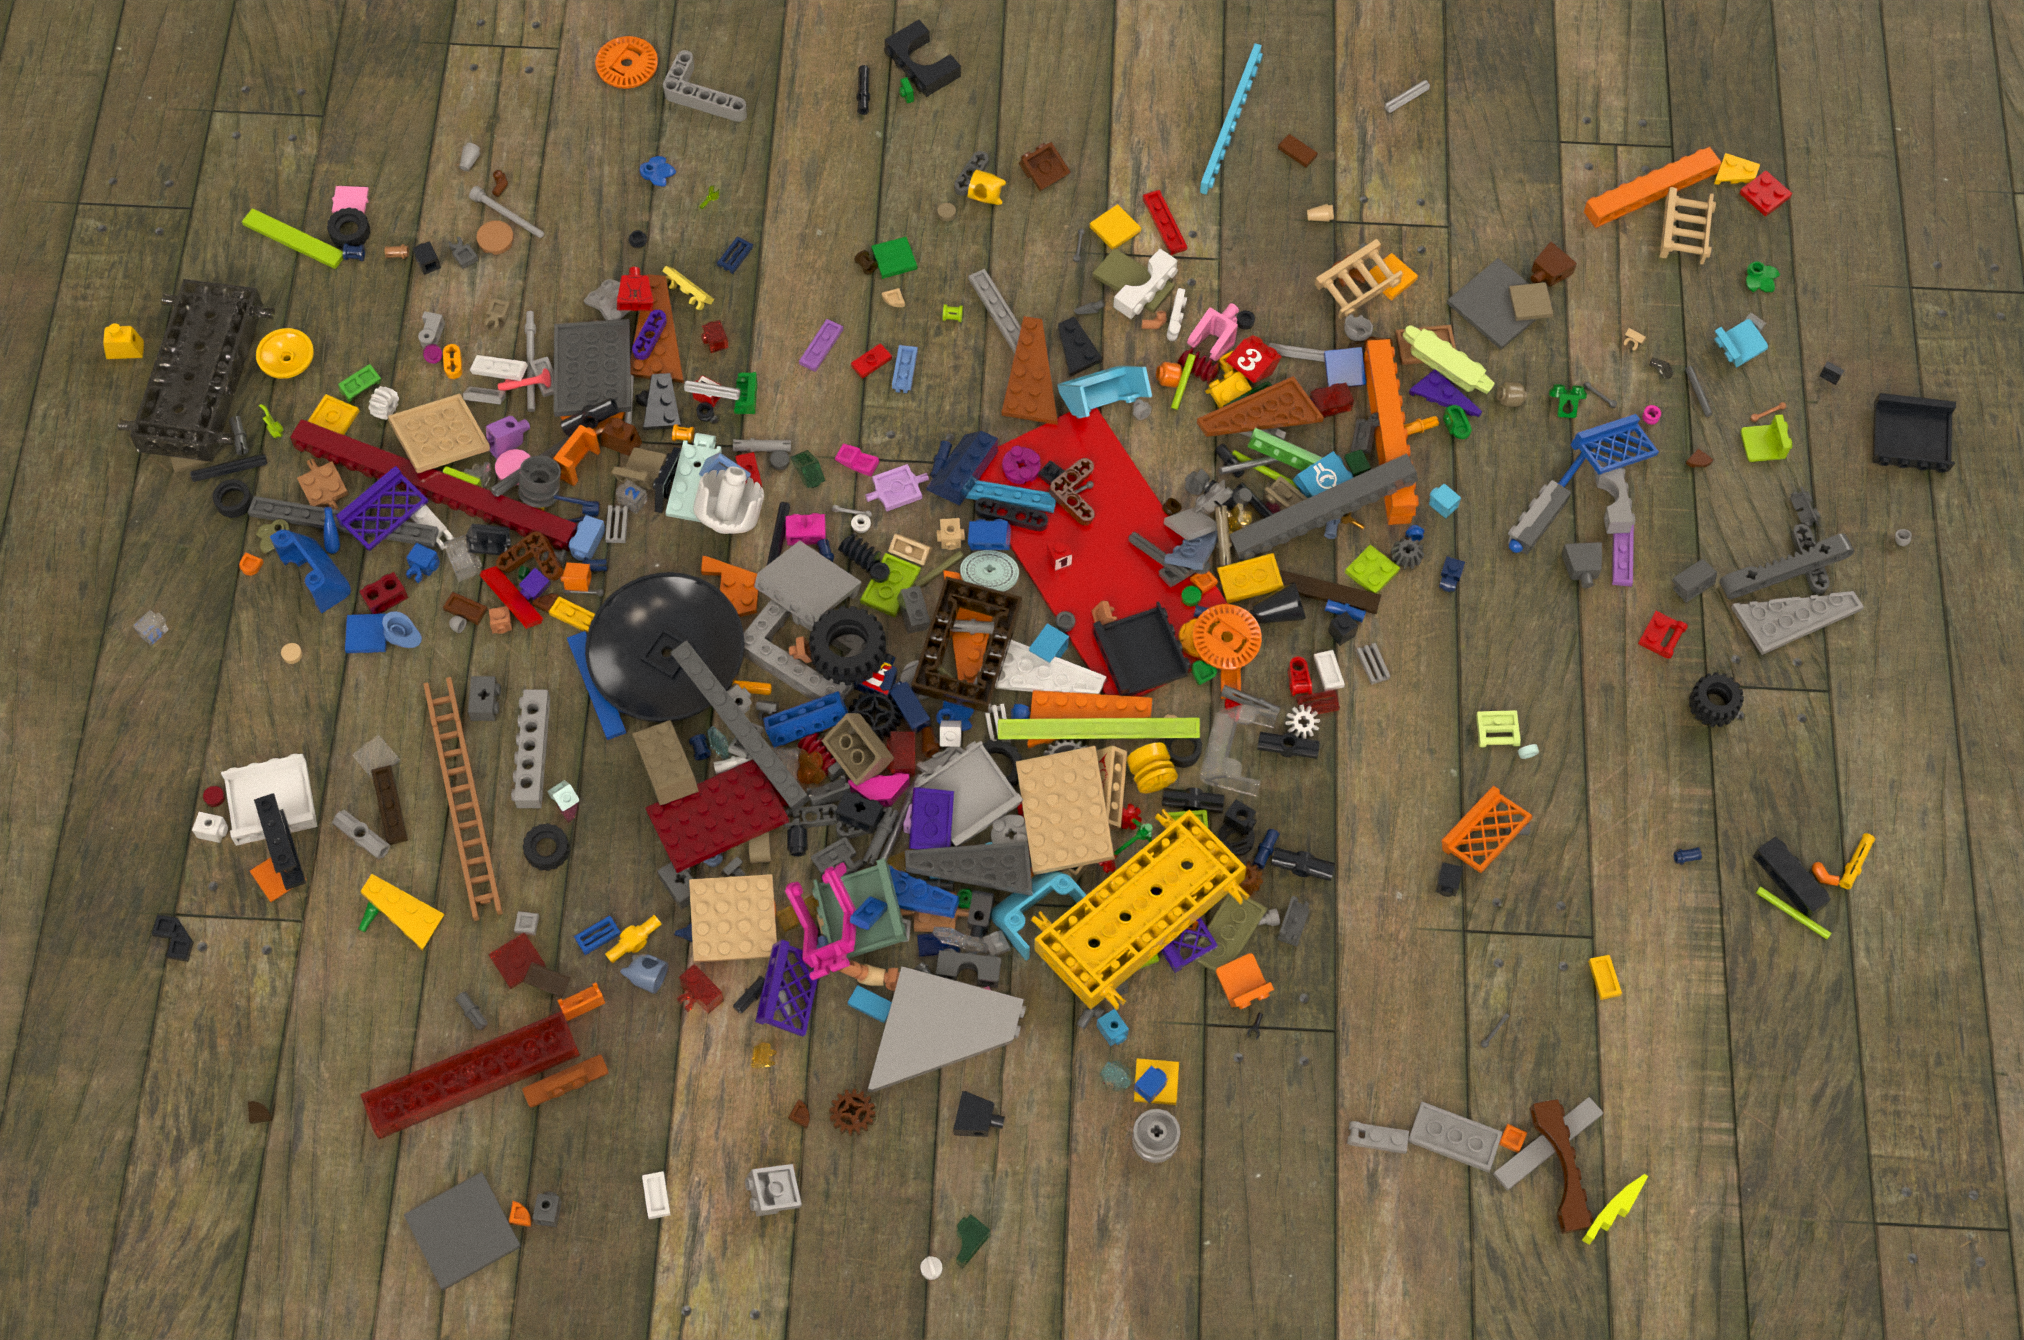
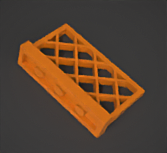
(1470, 823)

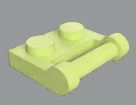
(1497, 722)

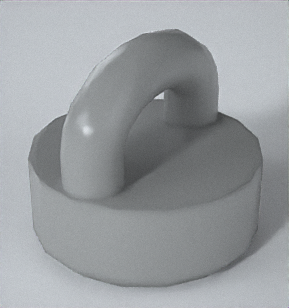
(1141, 409)

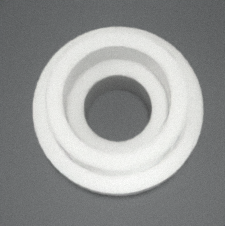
(861, 528)

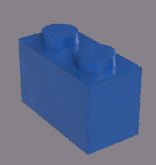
(989, 535)

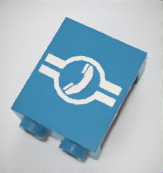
(1322, 475)

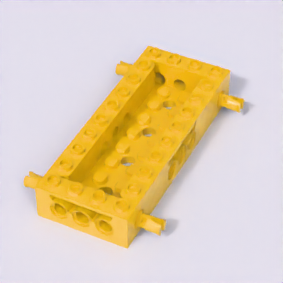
(1154, 918)

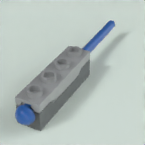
(1542, 511)

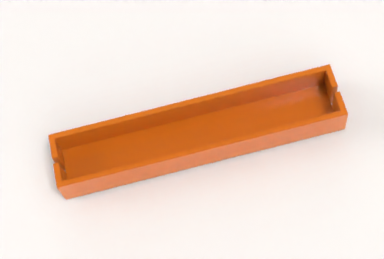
(1390, 434)

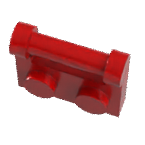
(1656, 632)

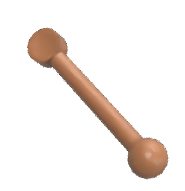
(1754, 418)

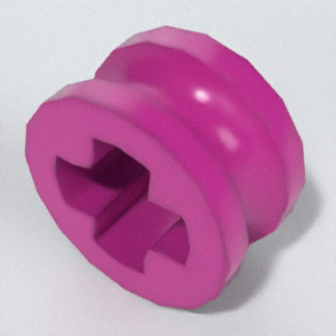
(1647, 418)

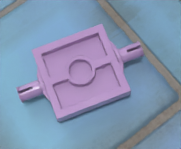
(897, 487)

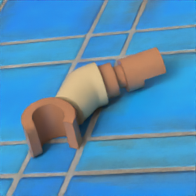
(872, 975)

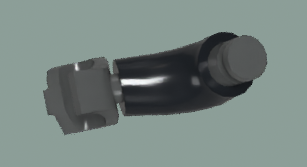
(1199, 481)

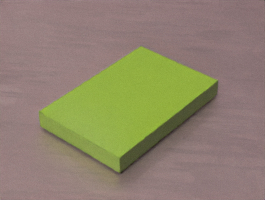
(884, 595)

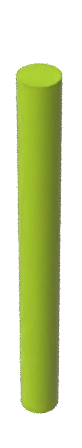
(1263, 469)
(1794, 913)

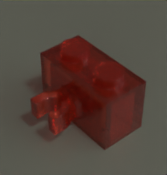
(1332, 399)
(700, 989)

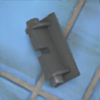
(1803, 500)

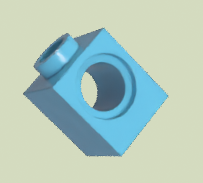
(1444, 500)

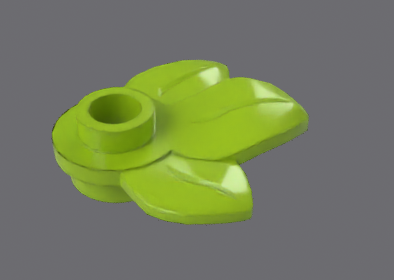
(273, 427)

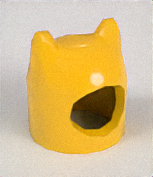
(985, 187)

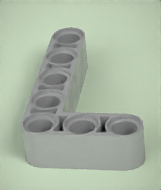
(682, 92)

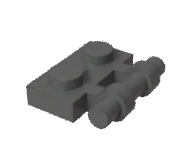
(835, 854)

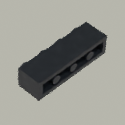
(1791, 877)

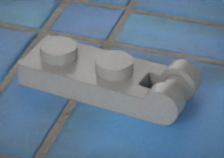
(1378, 1137)

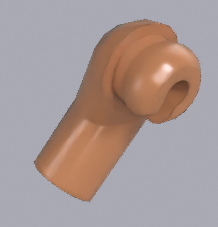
(1157, 322)

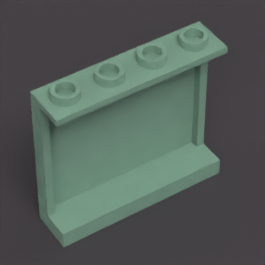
(860, 885)

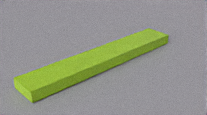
(293, 238)

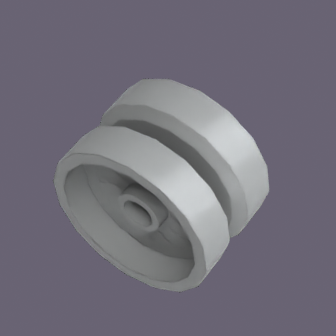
(1156, 1123)

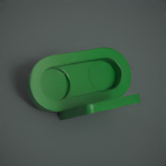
(1574, 394)
(1457, 422)

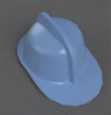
(400, 630)

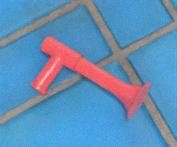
(543, 378)

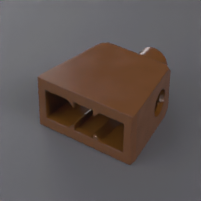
(1552, 266)
(620, 436)

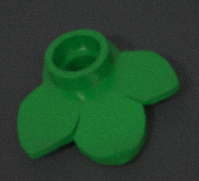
(1762, 278)

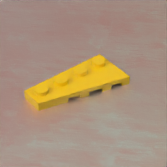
(411, 915)

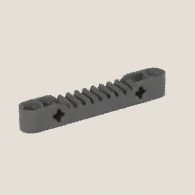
(1823, 554)

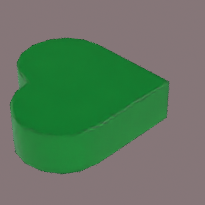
(1202, 672)

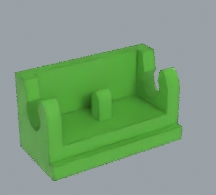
(359, 382)

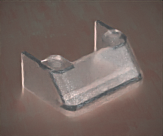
(1216, 766)

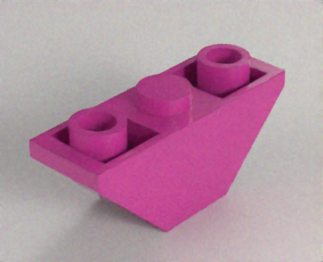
(882, 788)

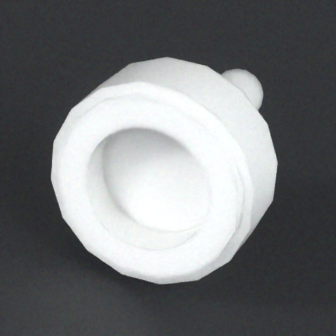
(931, 1268)

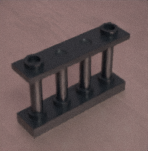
(280, 841)

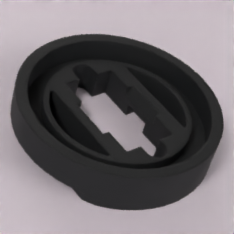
(1249, 841)

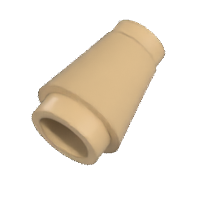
(1321, 213)

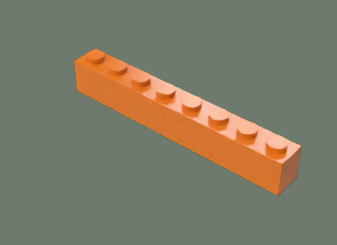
(1651, 187)

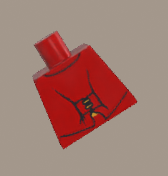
(634, 292)

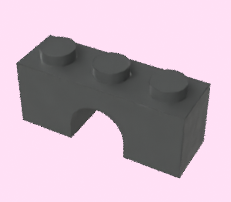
(952, 963)

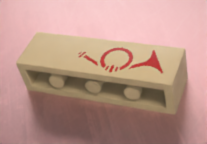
(1112, 769)

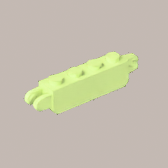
(1447, 360)

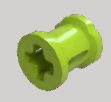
(959, 310)

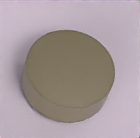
(946, 211)

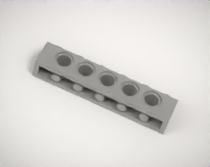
(531, 796)

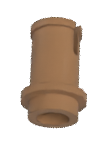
(397, 251)

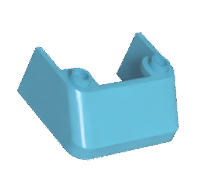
(1104, 388)
(1009, 915)

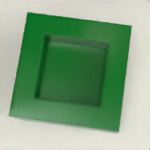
(906, 90)

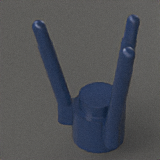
(589, 508)

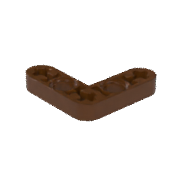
(1068, 493)
(536, 550)

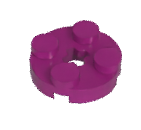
(1021, 455)

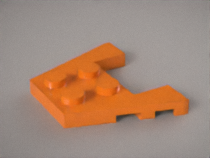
(735, 584)

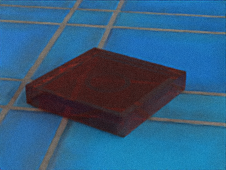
(515, 959)

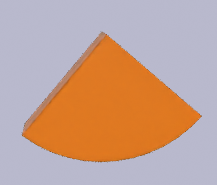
(519, 1215)

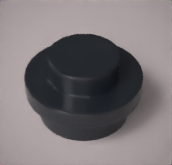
(637, 239)

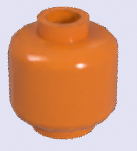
(1169, 374)

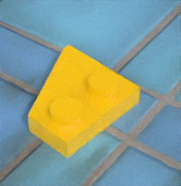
(1736, 170)

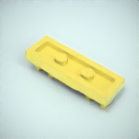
(687, 287)

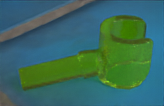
(711, 196)

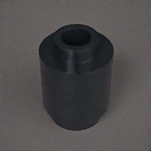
(797, 841)

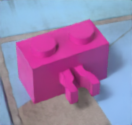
(805, 528)

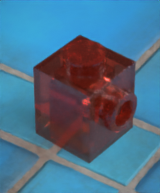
(714, 336)

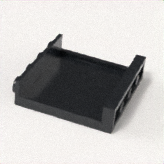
(1913, 432)
(1141, 651)

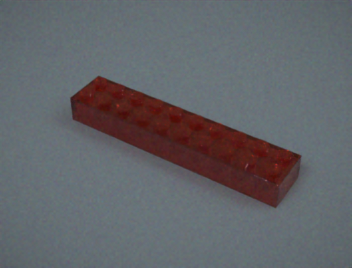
(469, 1075)

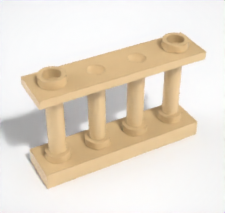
(1670, 230)
(1357, 261)

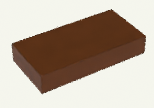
(1297, 150)
(465, 608)

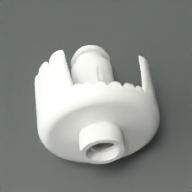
(727, 502)

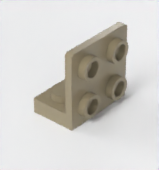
(641, 468)

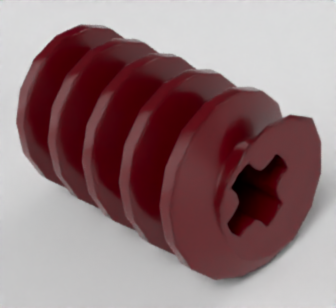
(1200, 366)
(811, 744)

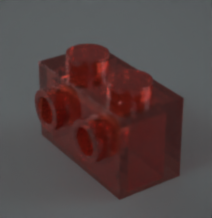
(903, 750)

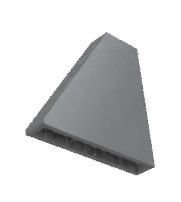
(940, 1024)

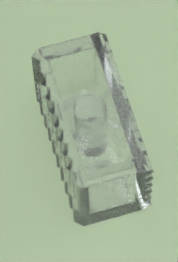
(462, 561)

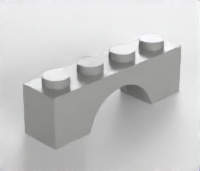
(1617, 516)

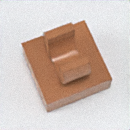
(1103, 613)
(802, 650)

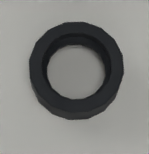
(228, 486)
(1188, 761)

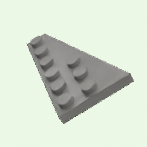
(1788, 619)

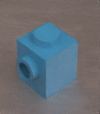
(1112, 1028)

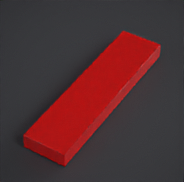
(1164, 222)
(511, 597)

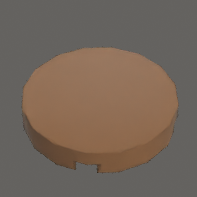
(495, 237)

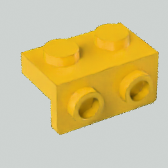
(1229, 388)

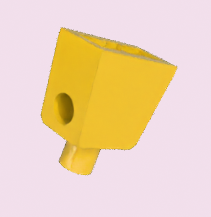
(122, 342)

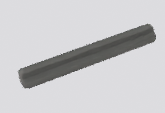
(1157, 554)

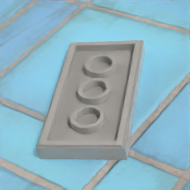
(1455, 1137)

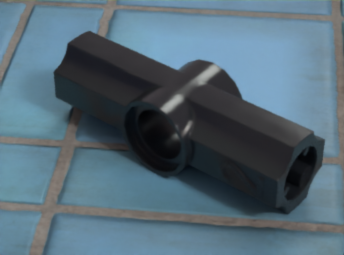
(598, 413)
(1301, 746)
(1193, 800)
(1303, 864)

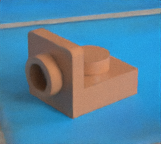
(500, 620)

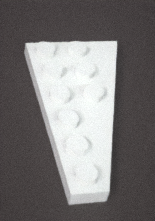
(1029, 672)

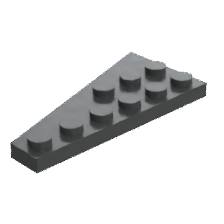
(990, 865)

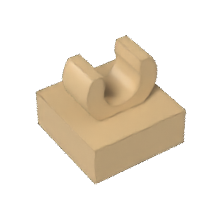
(1635, 337)

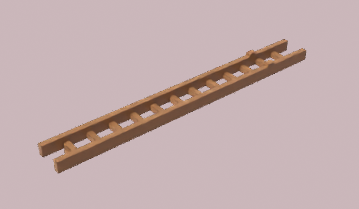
(483, 899)

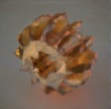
(1254, 879)

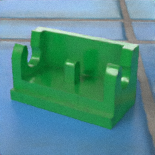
(748, 393)

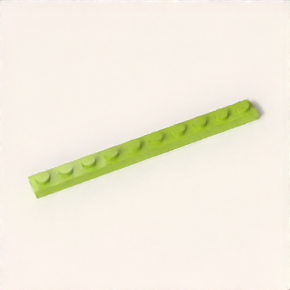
(1099, 728)

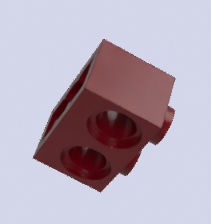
(386, 598)

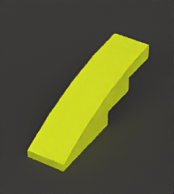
(1619, 1205)

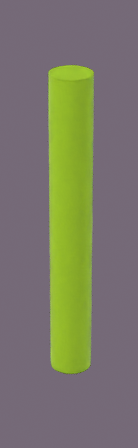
(1183, 381)

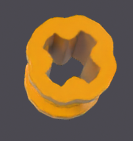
(682, 433)

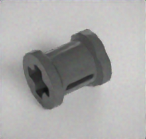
(562, 556)

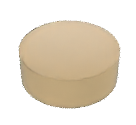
(291, 653)

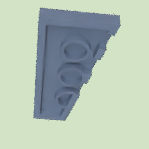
(1193, 552)

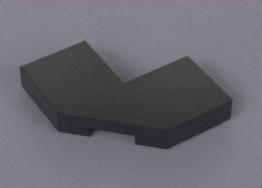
(180, 943)

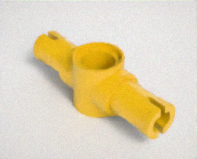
(633, 939)

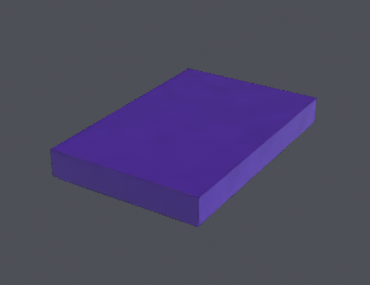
(931, 818)

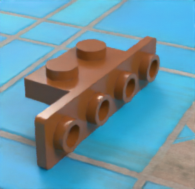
(565, 1081)

